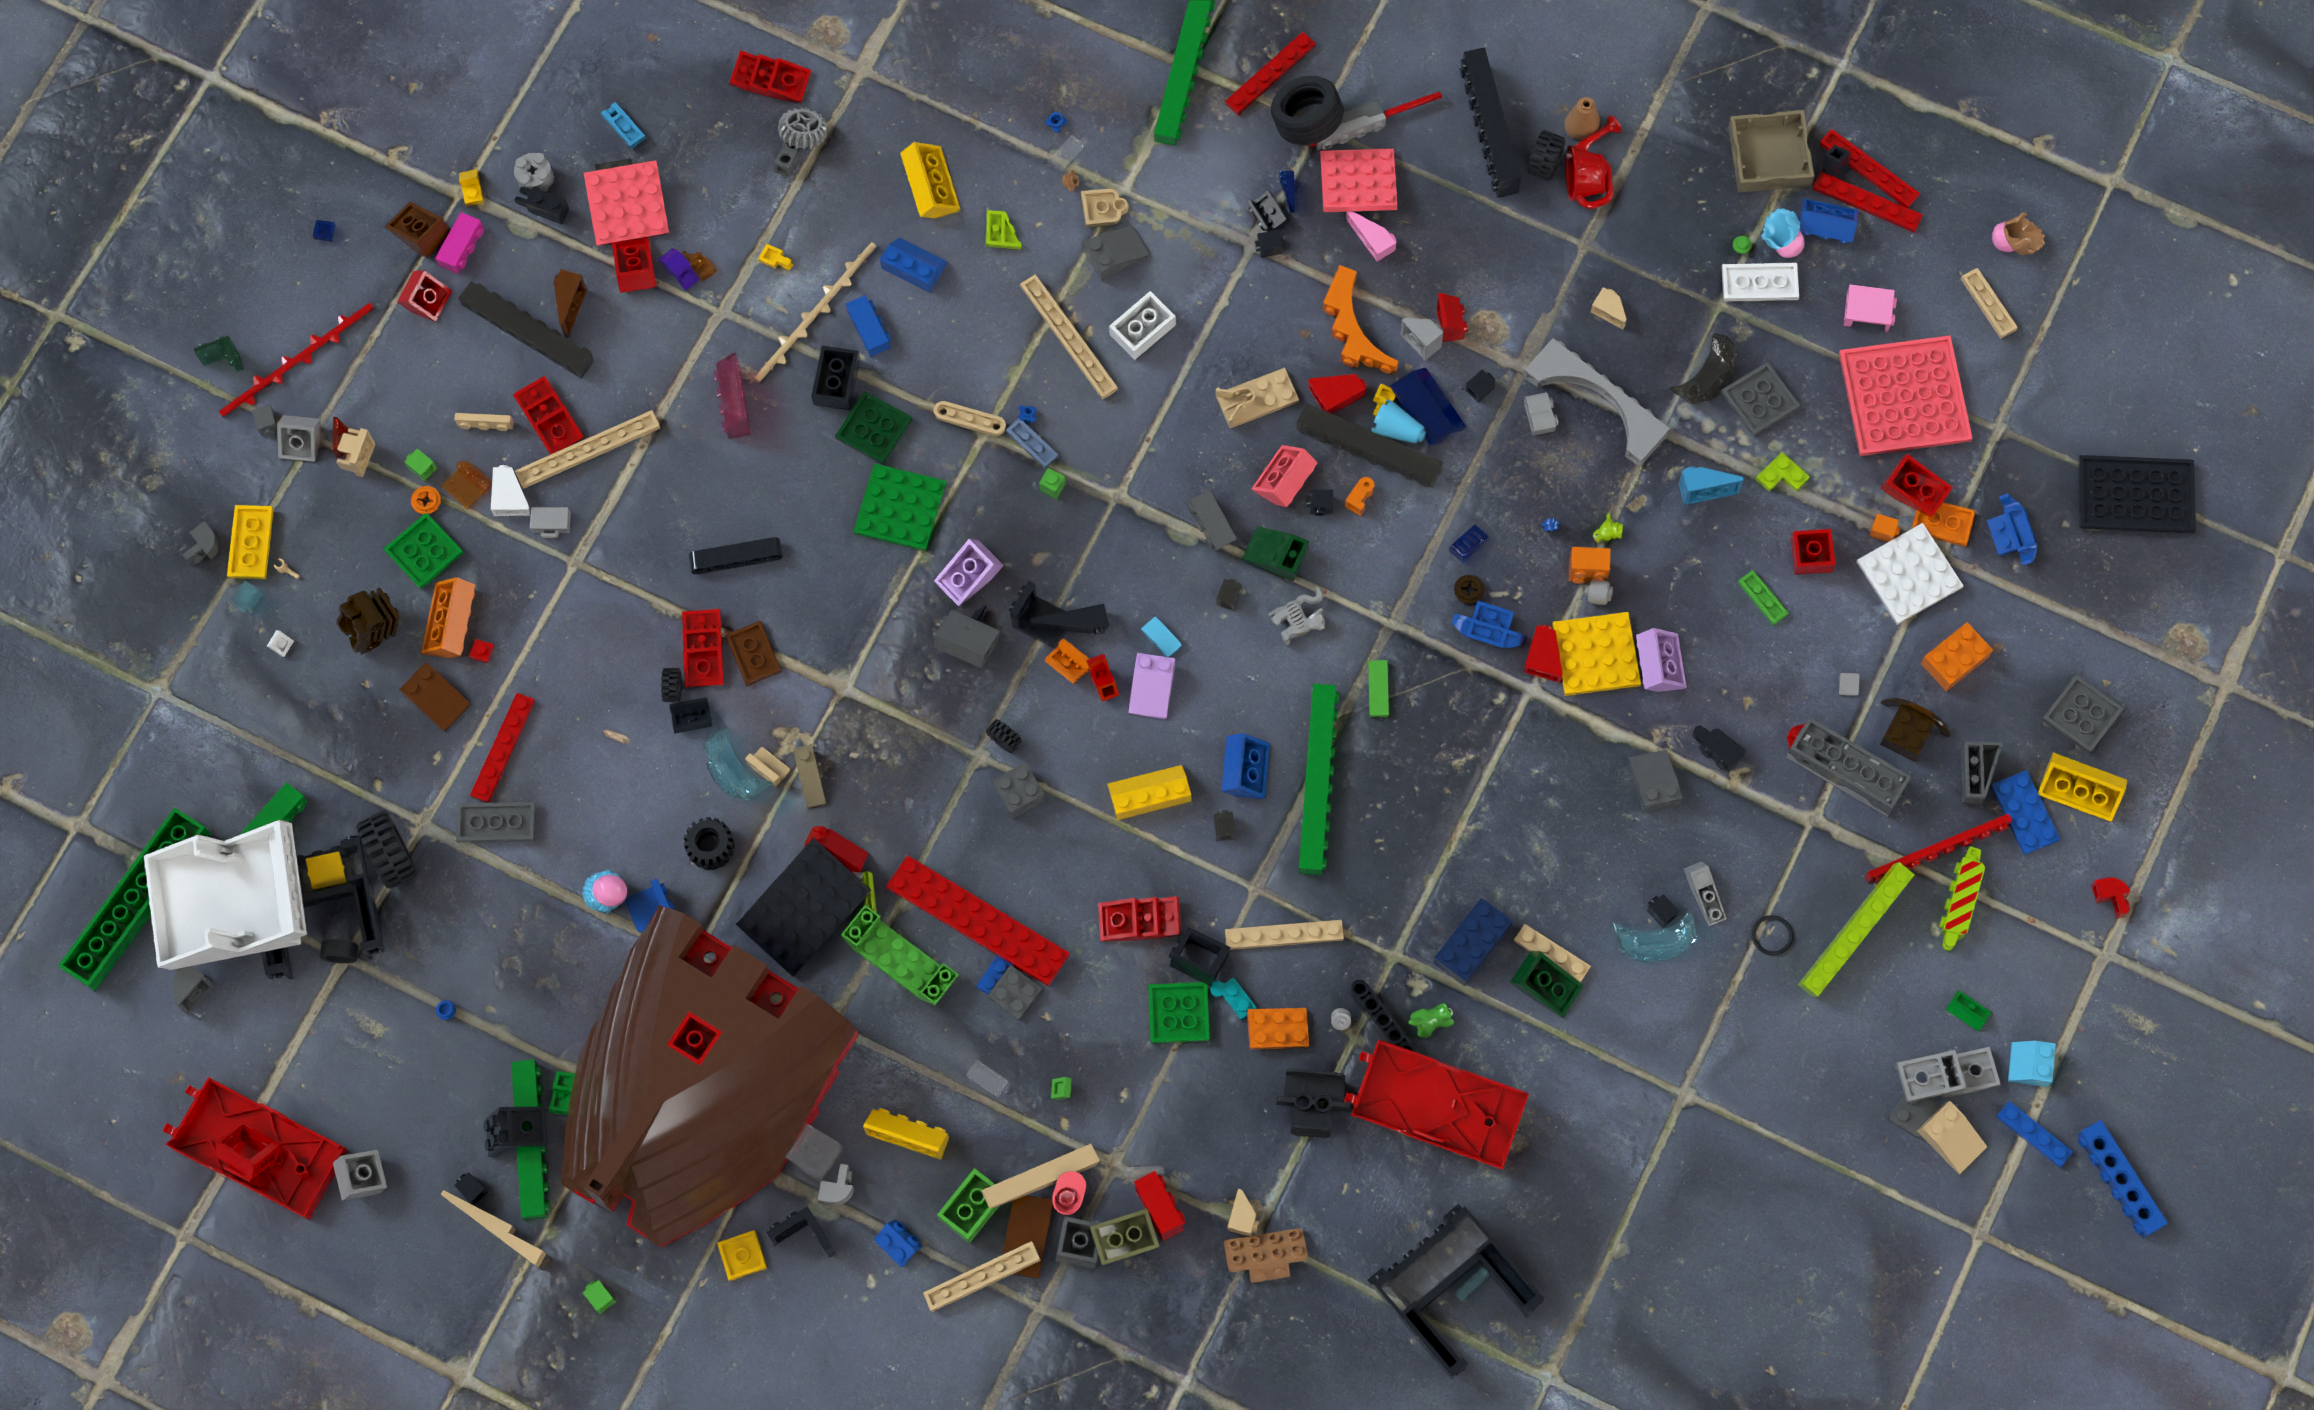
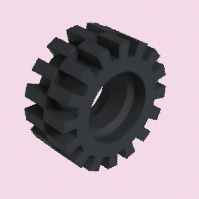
(671, 684)
(1003, 735)

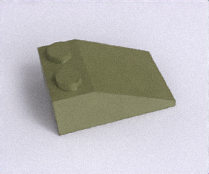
(1124, 1237)

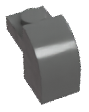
(206, 544)

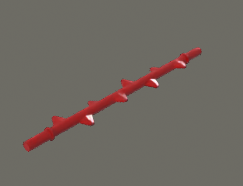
(288, 363)

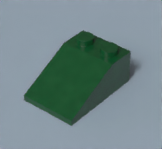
(1546, 983)

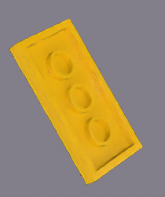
(250, 542)

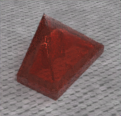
(338, 430)

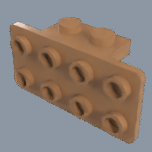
(1266, 1254)

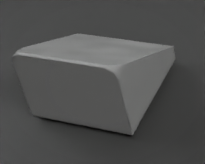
(1849, 684)

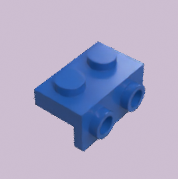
(898, 1242)

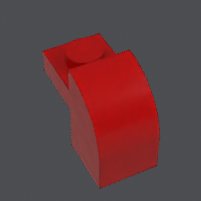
(1102, 677)
(2112, 890)

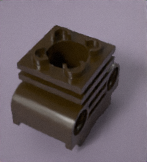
(368, 620)

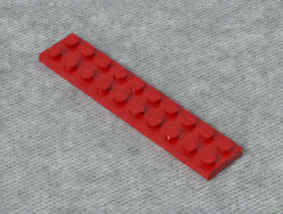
(978, 920)

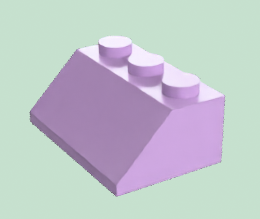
(1661, 660)

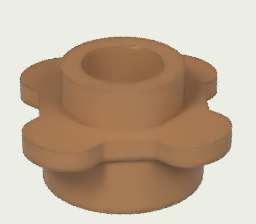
(1070, 180)

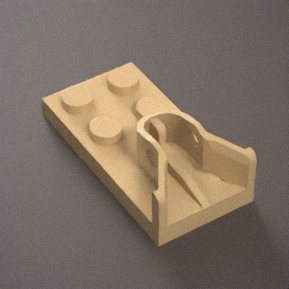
(1256, 398)

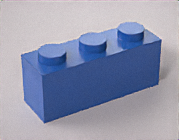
(868, 325)

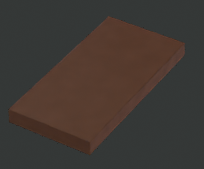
(1028, 1223)

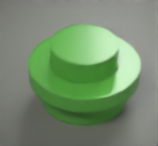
(1742, 244)

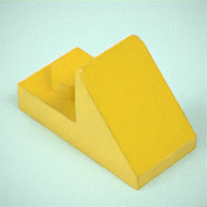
(471, 187)

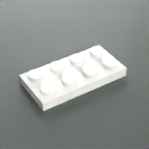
(1760, 282)

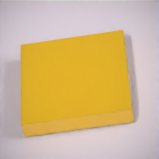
(742, 1255)

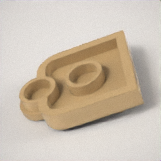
(1102, 207)

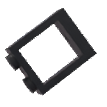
(1193, 969)

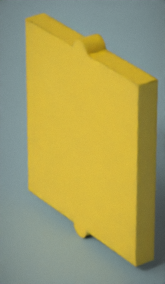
(326, 870)

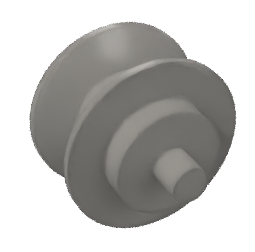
(1340, 1019)

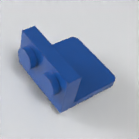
(644, 904)

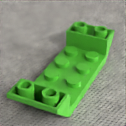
(898, 957)

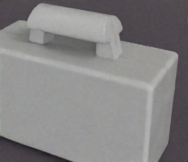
(550, 521)

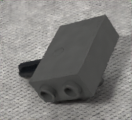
(966, 636)

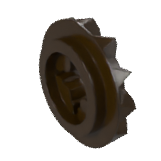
(1476, 585)

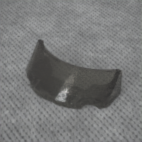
(1713, 375)

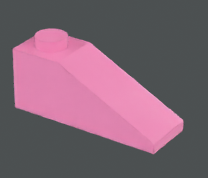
(1373, 236)

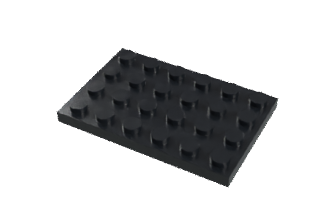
(2136, 494)
(803, 907)

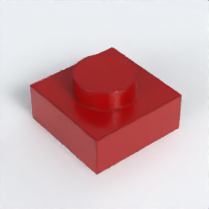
(481, 651)

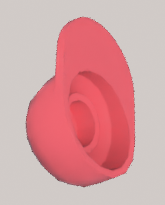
(1068, 1192)

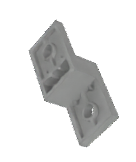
(1948, 1074)

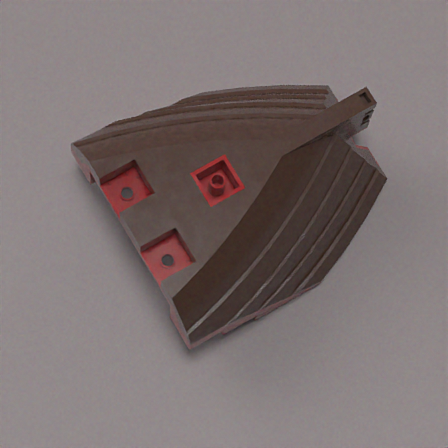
(695, 1080)

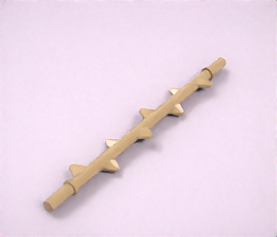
(808, 317)

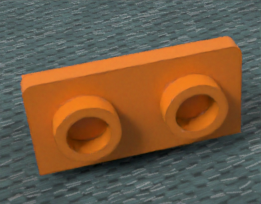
(1068, 661)

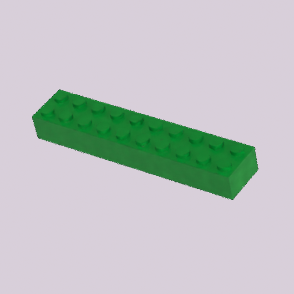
(124, 909)

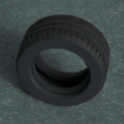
(1299, 94)

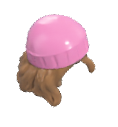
(2018, 236)

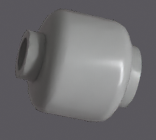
(1598, 592)

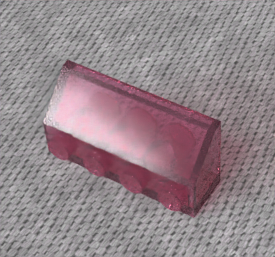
(732, 397)

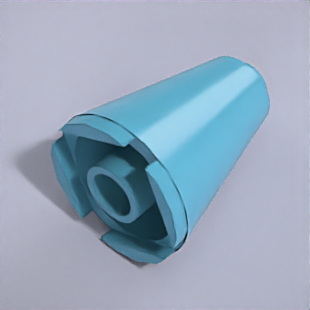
(1397, 424)

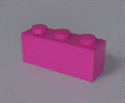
(459, 243)

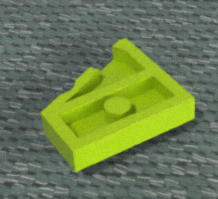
(999, 231)

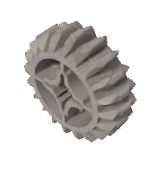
(802, 128)

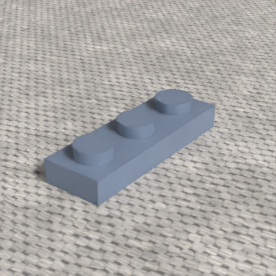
(1032, 443)

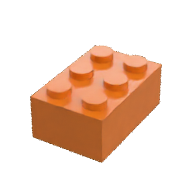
(1956, 656)

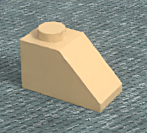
(1609, 307)
(1243, 1216)

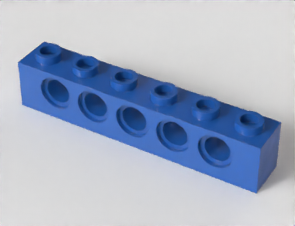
(2122, 1168)

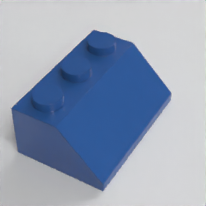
(1828, 220)
(912, 264)
(1245, 766)

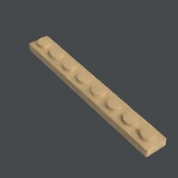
(1068, 337)
(587, 449)

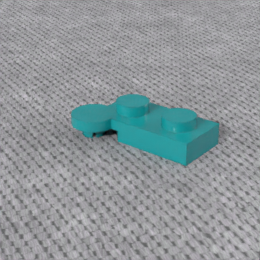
(1234, 996)

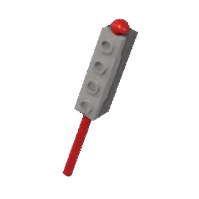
(1368, 119)

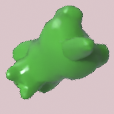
(1429, 1020)

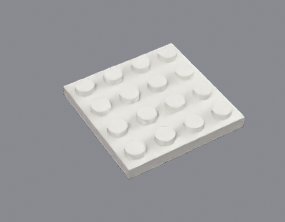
(1909, 573)

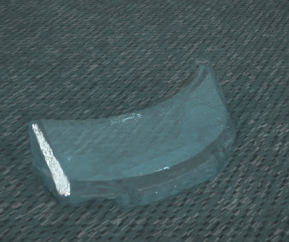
(728, 770)
(1659, 944)

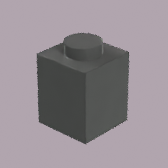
(265, 420)

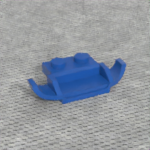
(2013, 531)
(1489, 625)

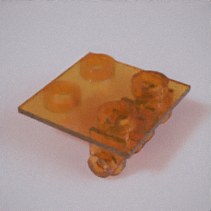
(466, 484)

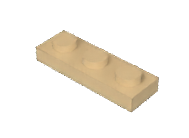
(484, 421)

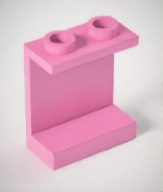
(1870, 306)

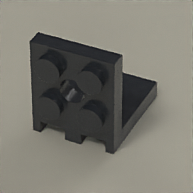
(1031, 606)
(506, 1131)
(794, 1223)

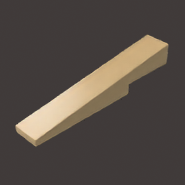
(1040, 1176)
(498, 1228)

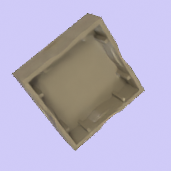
(1770, 151)

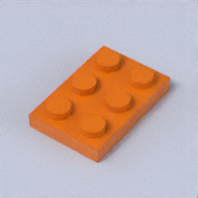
(1277, 1028)

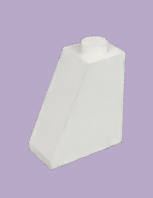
(507, 494)

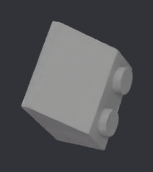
(1422, 335)
(298, 438)

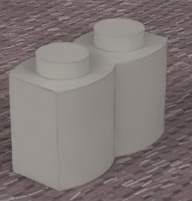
(1540, 413)

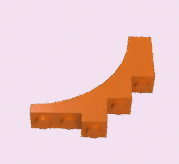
(1357, 346)

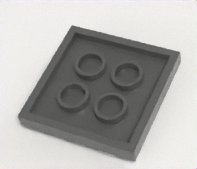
(1760, 399)
(2082, 714)

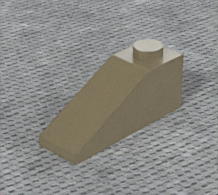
(809, 776)

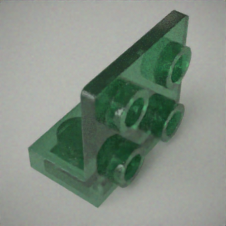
(217, 350)

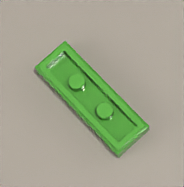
(1763, 597)
(1378, 688)

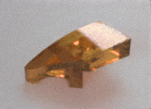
(700, 265)

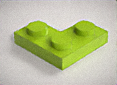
(1782, 469)

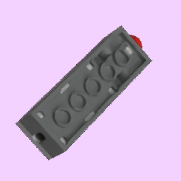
(1846, 765)

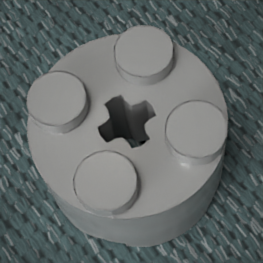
(533, 172)

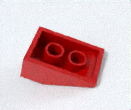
(634, 264)
(1916, 486)
(843, 849)

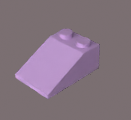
(968, 571)
(1151, 686)

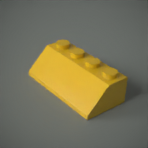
(930, 180)
(2082, 787)
(1149, 792)
(906, 1133)

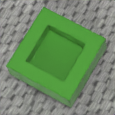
(1061, 1088)

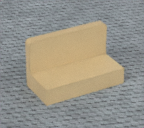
(768, 766)

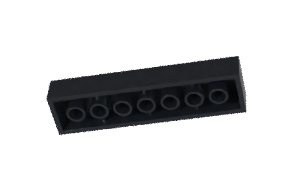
(1490, 122)

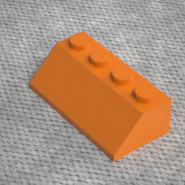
(448, 618)

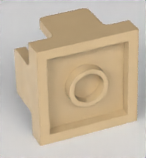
(359, 449)

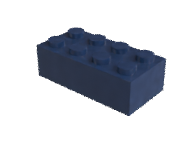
(1472, 942)

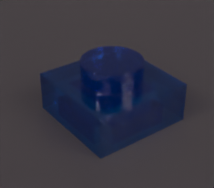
(324, 230)

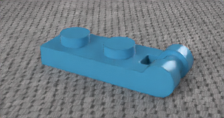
(623, 125)

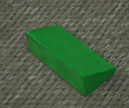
(1968, 1010)

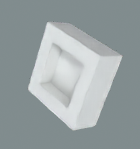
(280, 643)

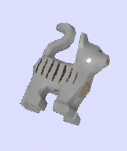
(1297, 620)

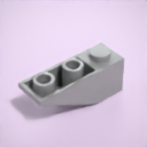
(1705, 892)

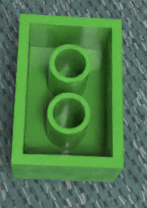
(967, 1208)

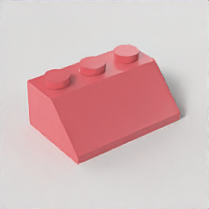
(1285, 475)

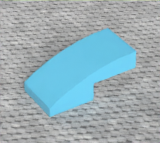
(1161, 636)

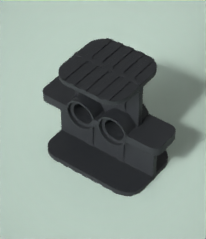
(1313, 1087)

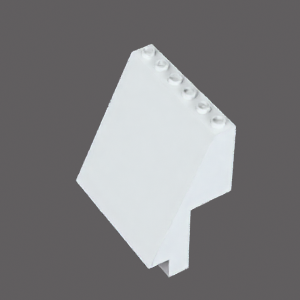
(225, 896)

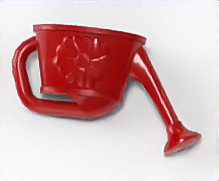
(1590, 172)

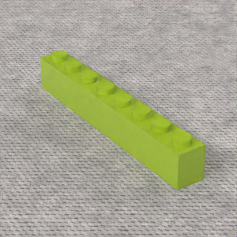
(1856, 929)

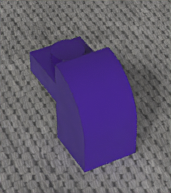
(679, 267)

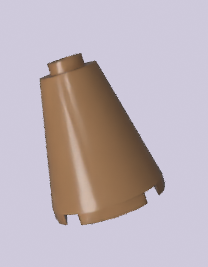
(1582, 119)

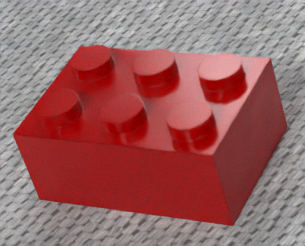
(1160, 1205)

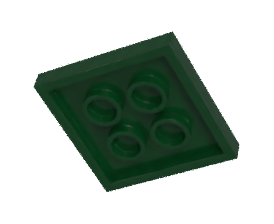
(873, 427)

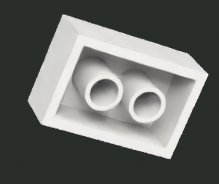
(1142, 325)

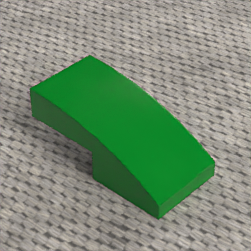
(561, 1093)

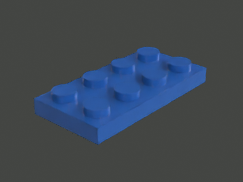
(2029, 817)

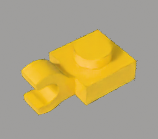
(773, 256)
(1382, 394)

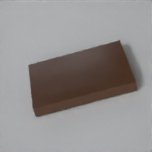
(753, 653)

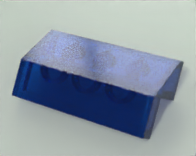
(1428, 405)

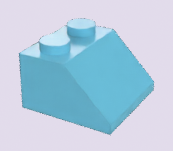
(2032, 1063)

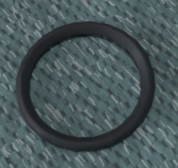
(1775, 918)

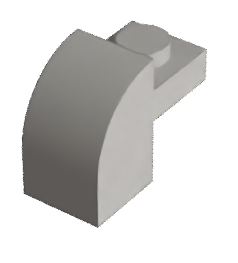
(837, 1193)

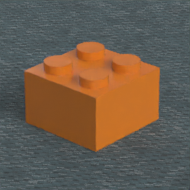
(1589, 564)

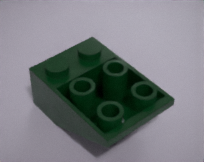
(1276, 552)

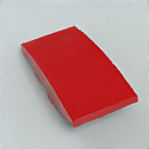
(770, 77)
(548, 415)
(702, 648)
(1139, 919)

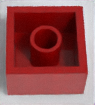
(1812, 551)

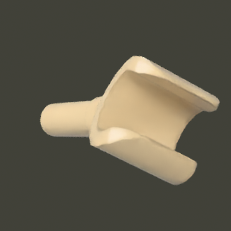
(284, 568)

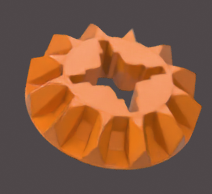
(421, 494)

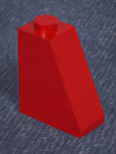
(1337, 391)
(1544, 655)

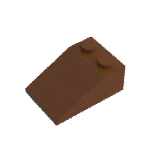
(419, 229)
(569, 293)
(434, 697)

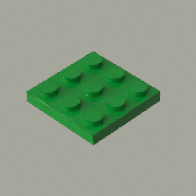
(423, 551)
(1178, 1012)

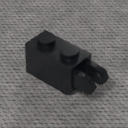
(544, 204)
(1718, 747)

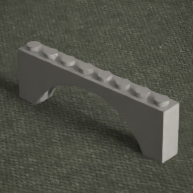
(1560, 365)

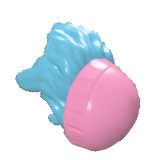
(1783, 233)
(604, 891)

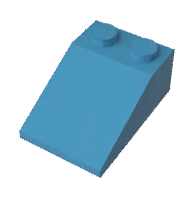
(1707, 484)

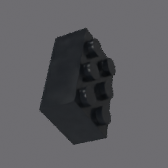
(835, 377)

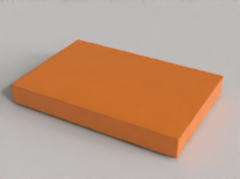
(1948, 524)

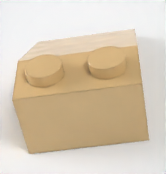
(1952, 1137)

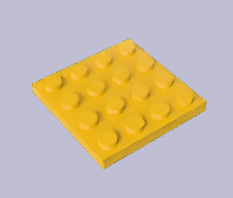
(1597, 654)

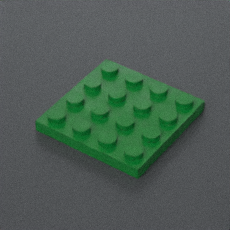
(900, 507)

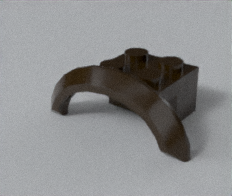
(1910, 728)

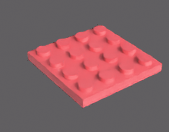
(1358, 180)
(626, 203)

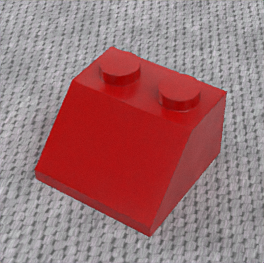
(424, 295)
(1450, 317)

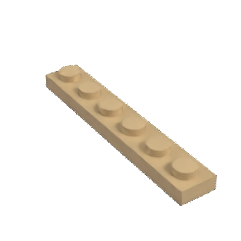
(1284, 934)
(981, 1276)

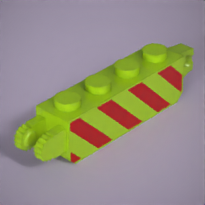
(1962, 899)

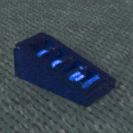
(1287, 183)
(1459, 554)

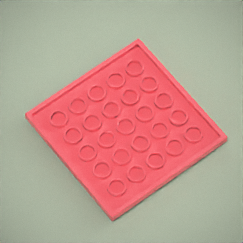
(1905, 395)

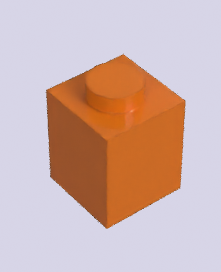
(1884, 528)

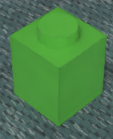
(420, 464)
(1052, 483)
(598, 1296)

